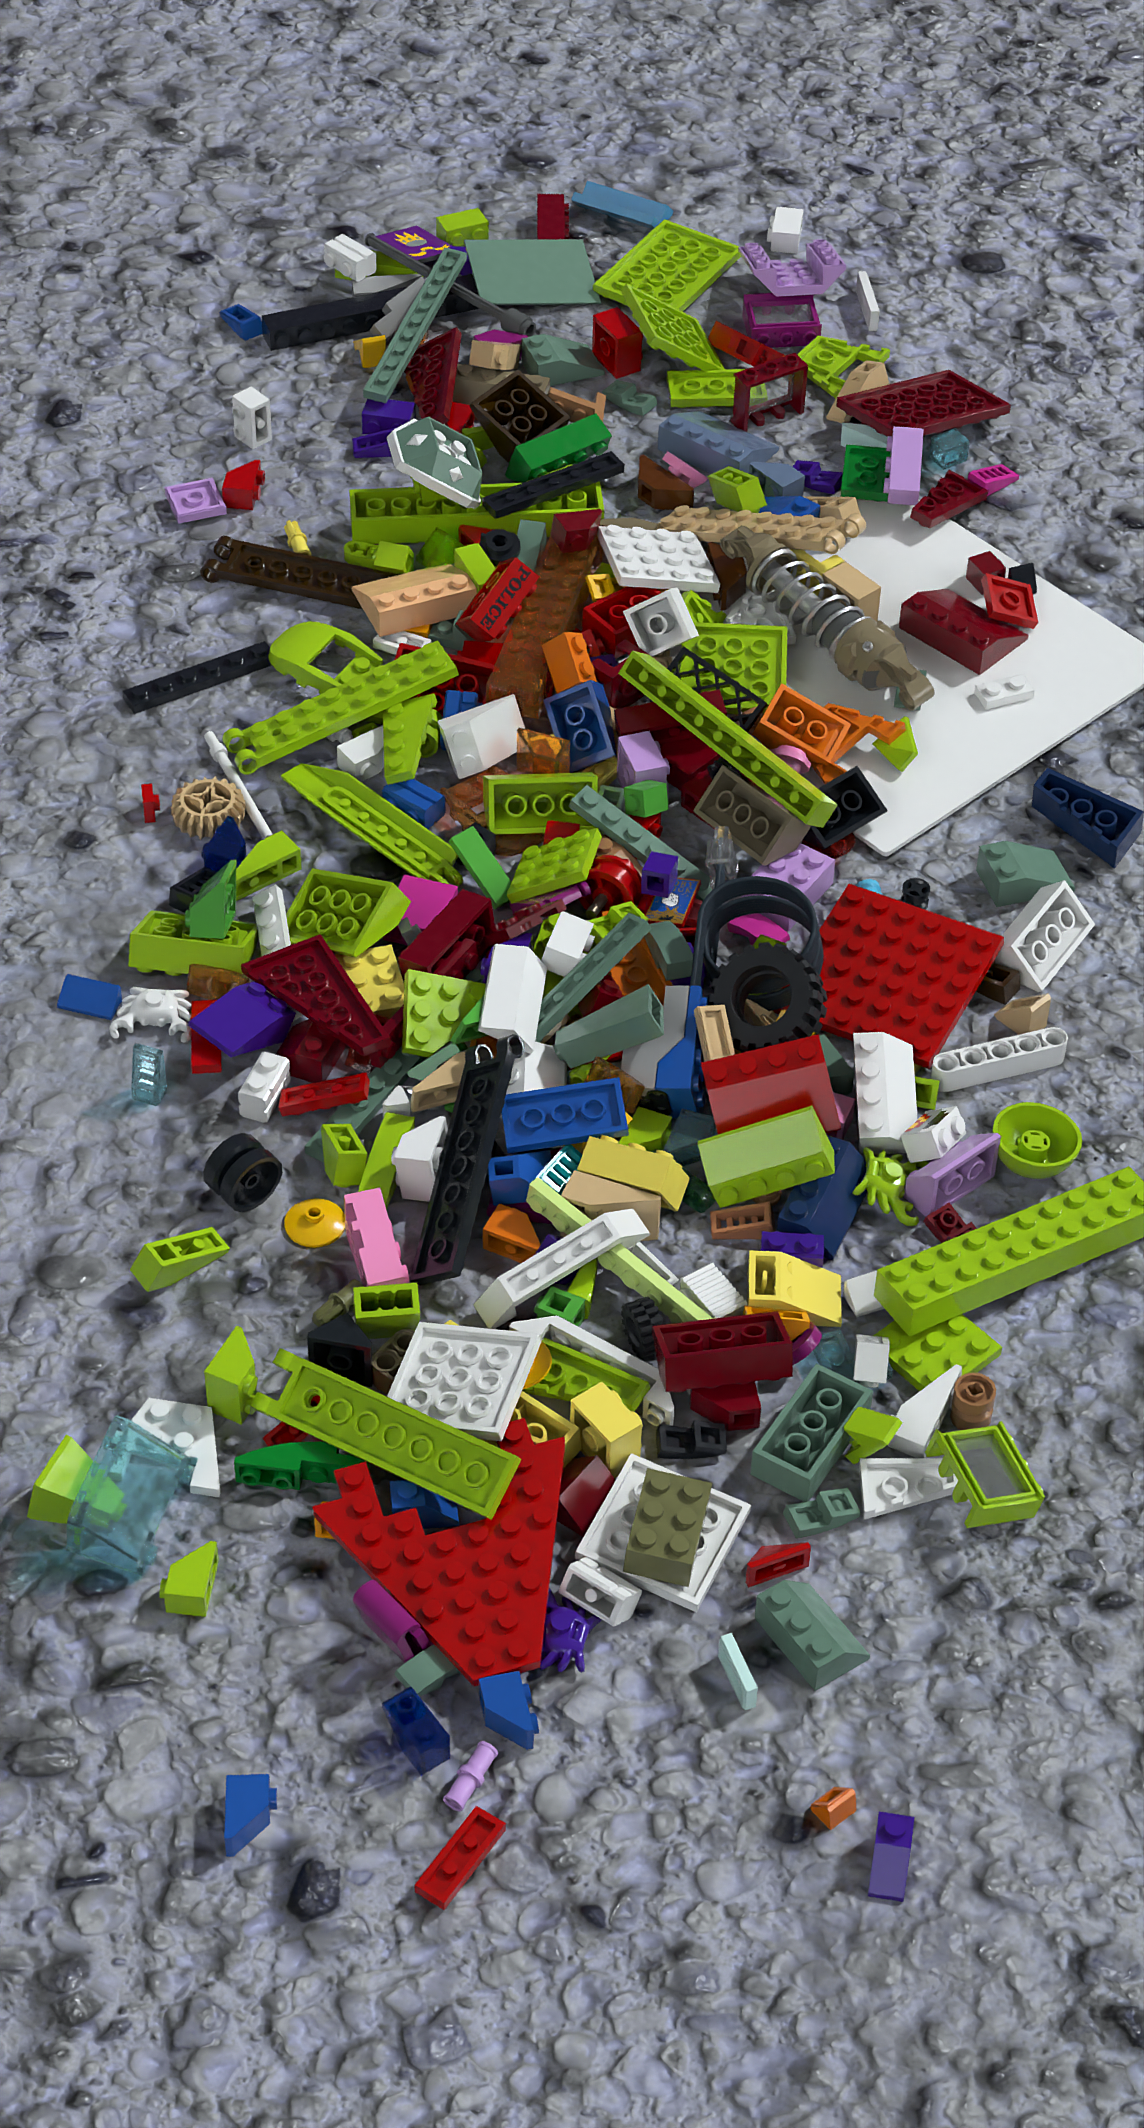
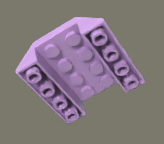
(796, 277)

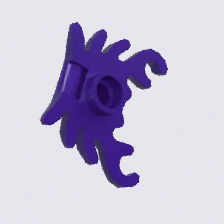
(565, 1634)

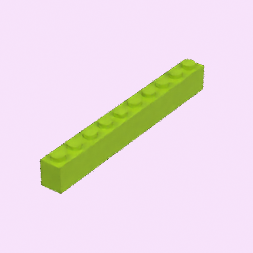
(728, 739)

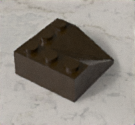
(516, 413)

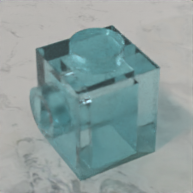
(949, 448)

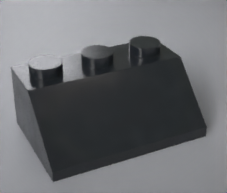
(856, 807)

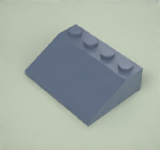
(711, 442)

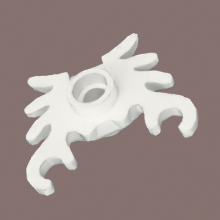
(154, 1008)

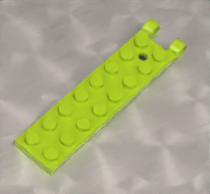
(340, 707)
(391, 1435)

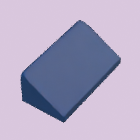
(89, 997)

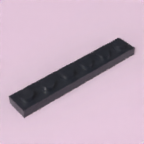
(553, 485)
(197, 677)

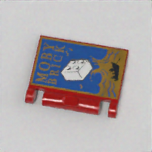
(674, 908)

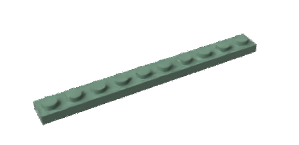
(414, 325)
(381, 1085)

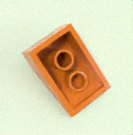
(801, 724)

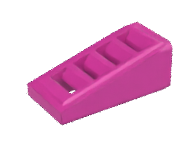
(993, 477)

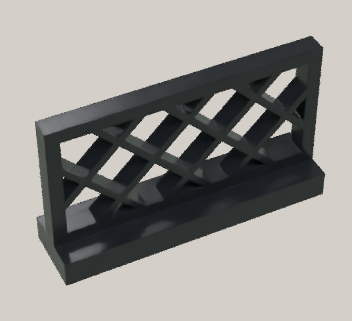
(751, 718)

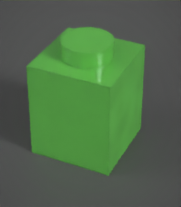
(646, 798)

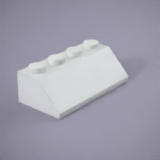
(1044, 935)
(534, 1072)
(883, 1091)

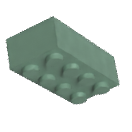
(809, 1433)

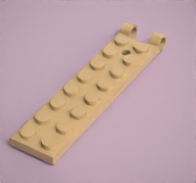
(793, 531)

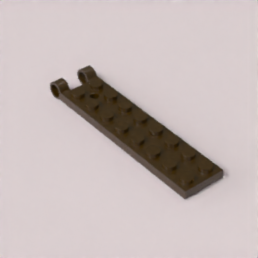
(288, 572)

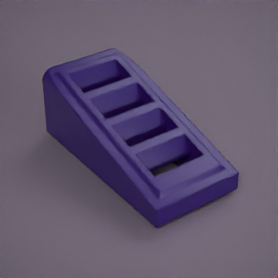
(375, 444)

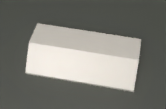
(513, 994)

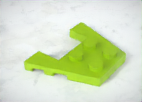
(831, 357)

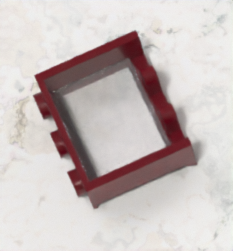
(769, 389)

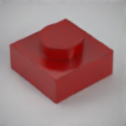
(150, 803)

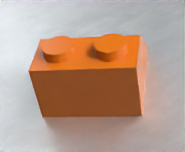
(568, 661)

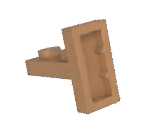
(577, 407)

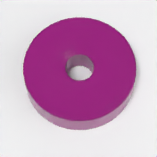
(806, 1343)

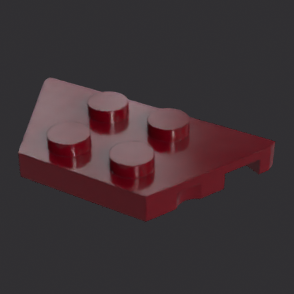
(522, 921)

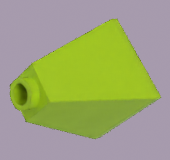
(59, 1483)

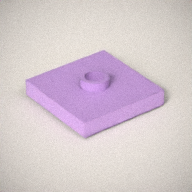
(195, 500)

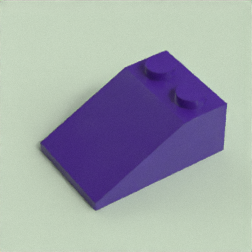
(244, 1020)

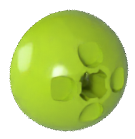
(1036, 1140)

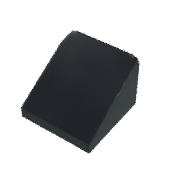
(1024, 574)

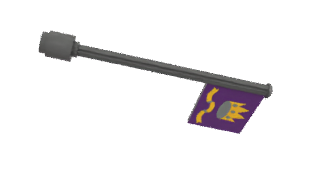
(416, 246)

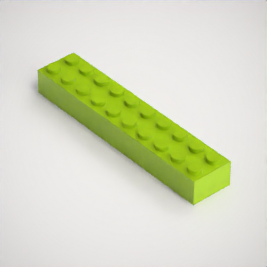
(401, 517)
(1013, 1252)

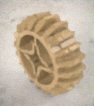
(205, 805)

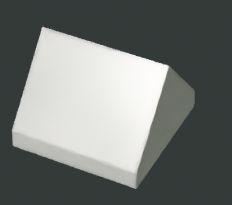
(397, 1102)

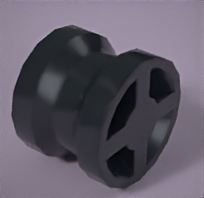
(916, 892)

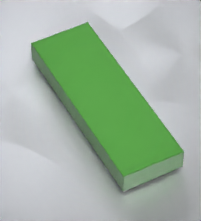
(482, 866)

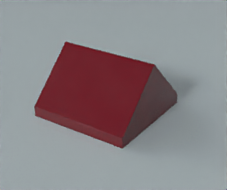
(582, 1492)

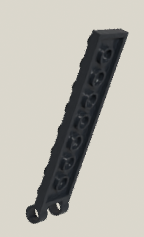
(464, 1161)

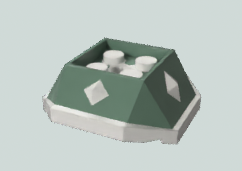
(438, 459)

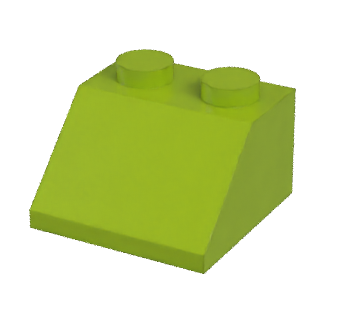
(232, 1379)

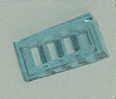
(148, 1078)

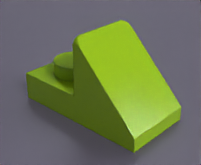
(869, 1432)

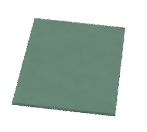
(532, 271)

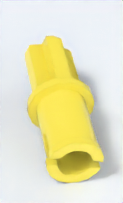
(296, 539)

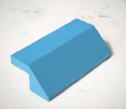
(622, 205)

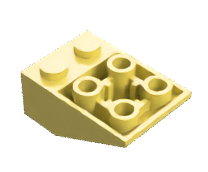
(794, 1285)

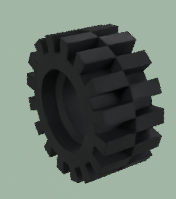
(638, 1322)

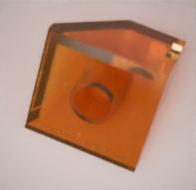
(542, 753)

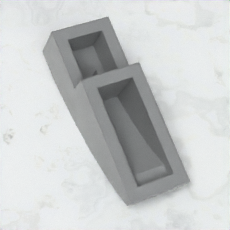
(396, 310)

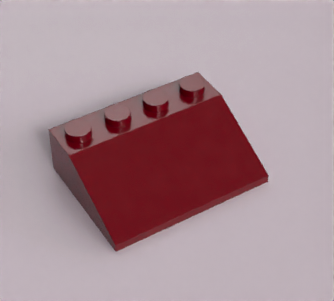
(959, 629)

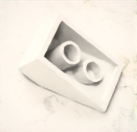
(481, 735)

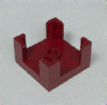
(617, 689)

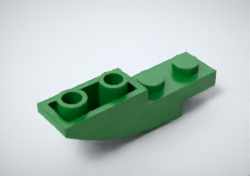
(290, 1463)

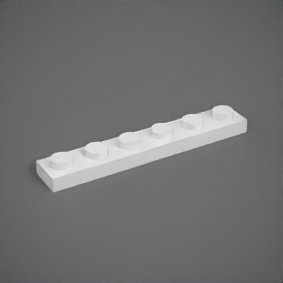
(272, 924)

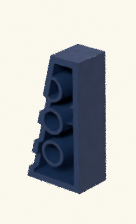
(1088, 815)

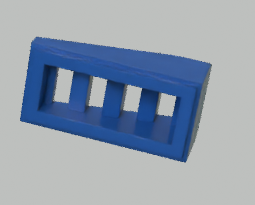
(242, 321)

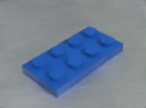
(564, 1115)

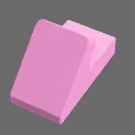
(684, 471)

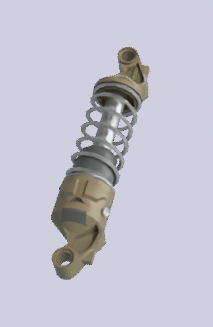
(856, 643)

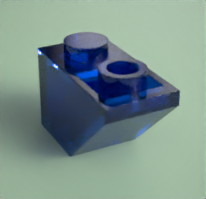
(224, 846)
(417, 1731)

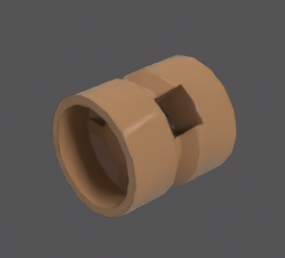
(972, 1401)

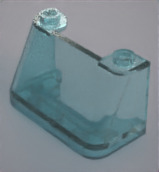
(126, 1497)

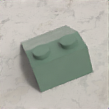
(559, 359)
(1017, 871)

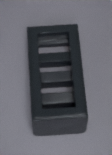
(183, 892)

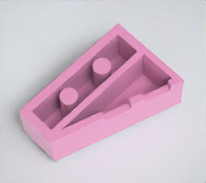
(372, 1239)

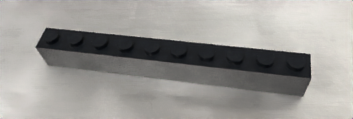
(345, 317)

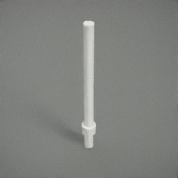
(220, 755)

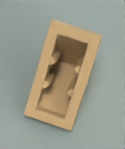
(1025, 1014)

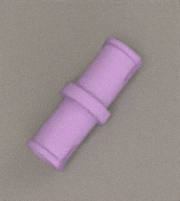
(470, 1776)

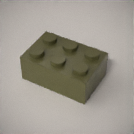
(667, 1527)

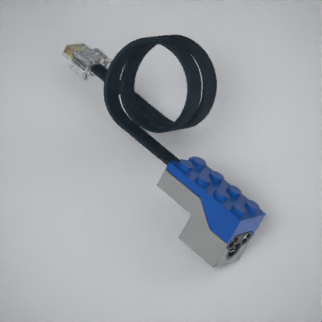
(673, 1062)

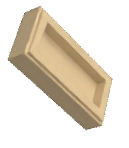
(714, 1032)

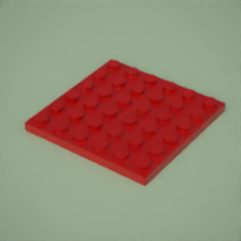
(899, 970)

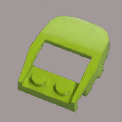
(305, 641)

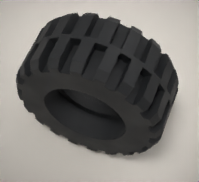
(759, 965)

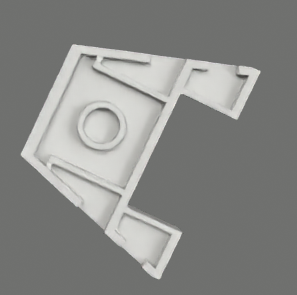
(191, 1432)

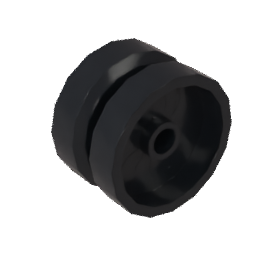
(242, 1172)

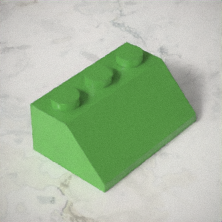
(214, 906)

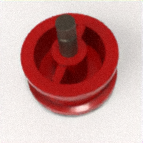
(611, 884)

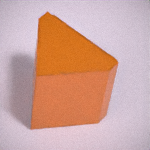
(835, 1806)

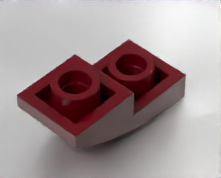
(947, 1223)

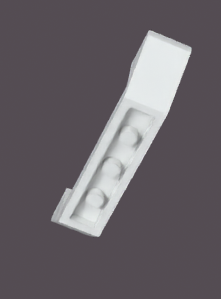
(557, 1261)
(656, 1403)

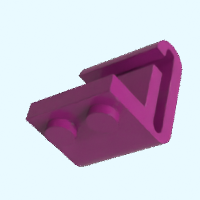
(390, 1621)

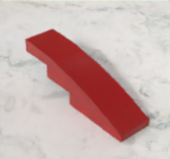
(204, 1055)

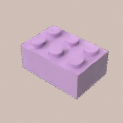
(803, 869)

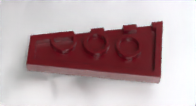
(947, 499)

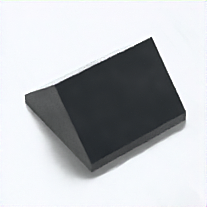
(342, 1349)

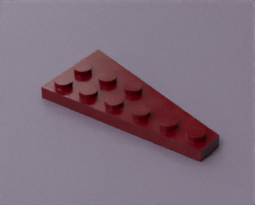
(433, 375)
(319, 988)

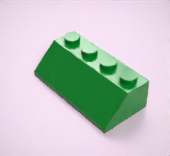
(558, 449)

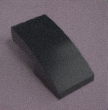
(696, 1442)

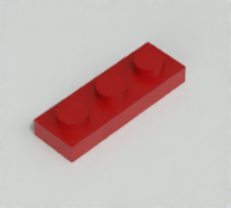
(324, 1094)
(460, 1857)

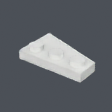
(901, 1483)

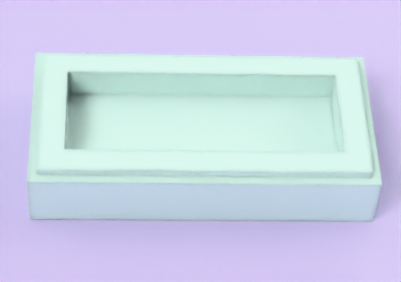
(737, 1671)

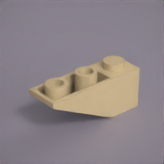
(864, 377)

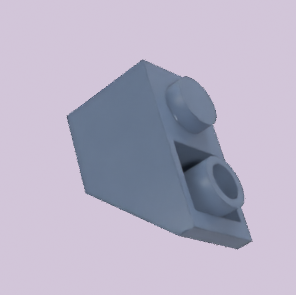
(778, 479)

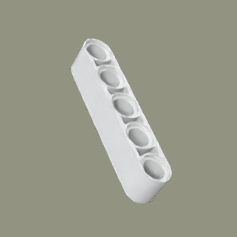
(999, 1059)

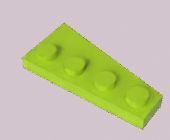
(404, 734)
(576, 1372)

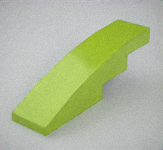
(379, 1167)

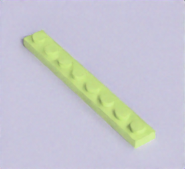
(618, 1259)

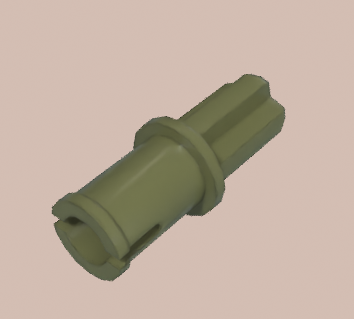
(336, 1305)

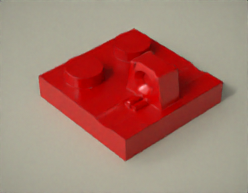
(1009, 601)

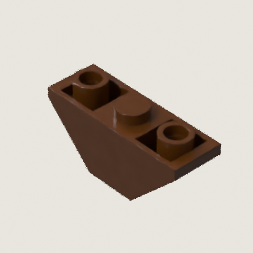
(661, 488)
(730, 573)

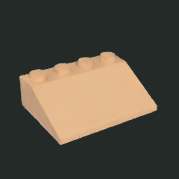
(415, 598)

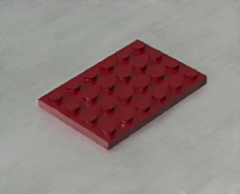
(925, 402)

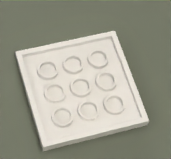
(657, 559)
(466, 1376)
(610, 1531)

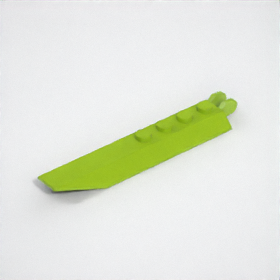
(376, 822)

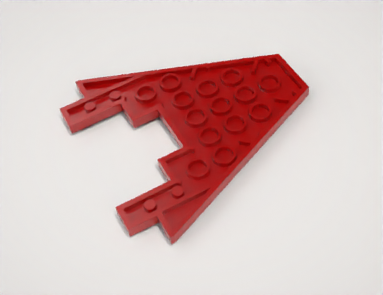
(470, 1586)

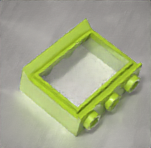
(988, 1474)

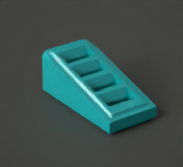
(561, 1168)

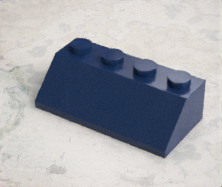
(827, 1203)

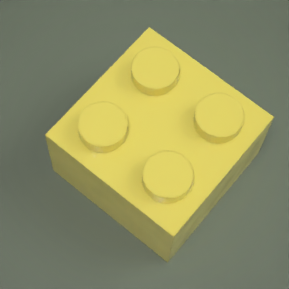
(606, 1427)

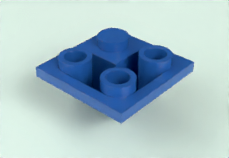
(513, 1173)

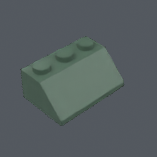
(808, 1632)

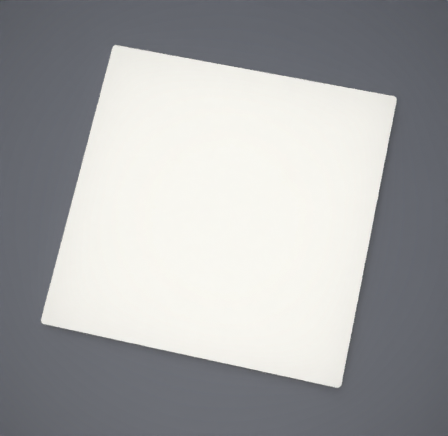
(1070, 659)

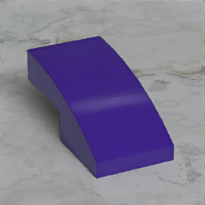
(819, 480)

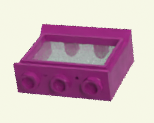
(781, 319)

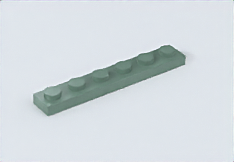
(631, 834)
(589, 972)

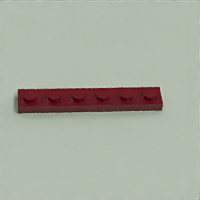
(456, 965)

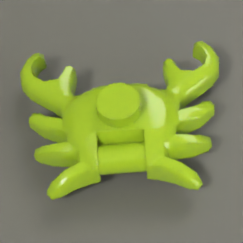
(886, 1182)

